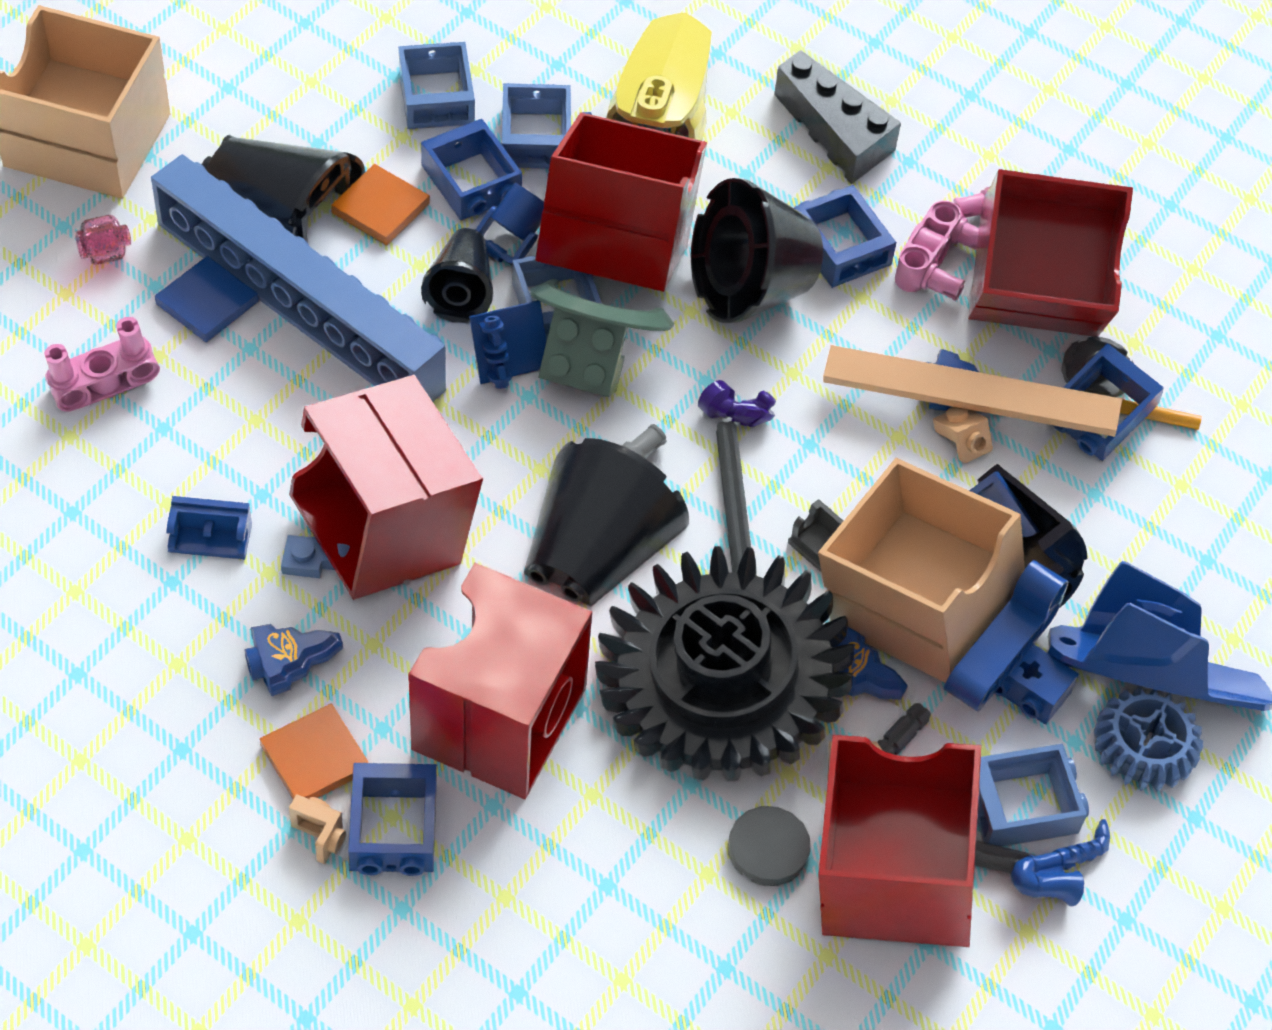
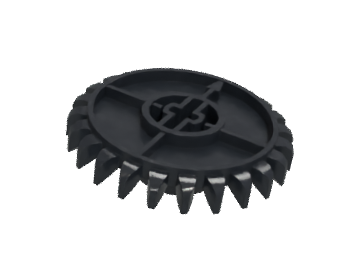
(725, 667)

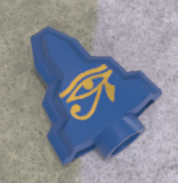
(287, 654)
(869, 673)

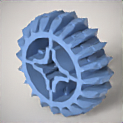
(1170, 751)

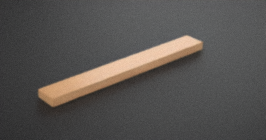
(973, 390)

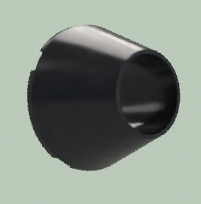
(751, 251)

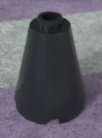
(459, 278)

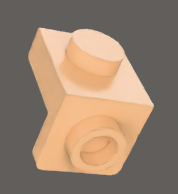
(967, 430)
(318, 820)

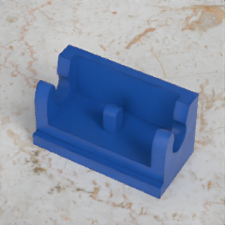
(209, 527)

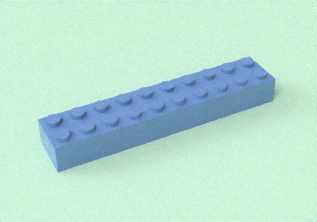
(296, 279)

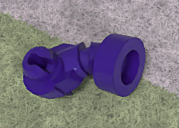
(719, 401)

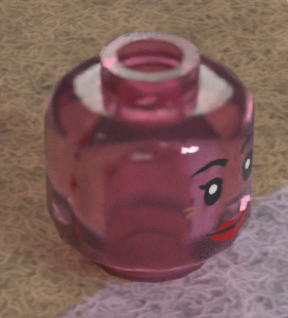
(102, 239)

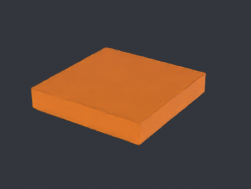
(380, 204)
(313, 753)

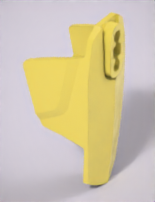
(666, 76)

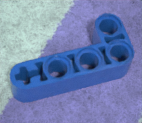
(1008, 636)

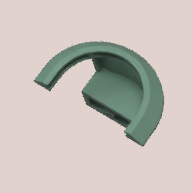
(589, 339)

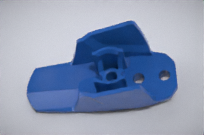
(1153, 639)

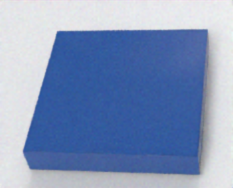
(206, 298)

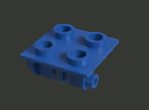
(508, 342)

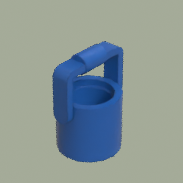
(519, 214)

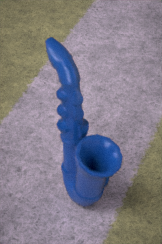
(1044, 873)

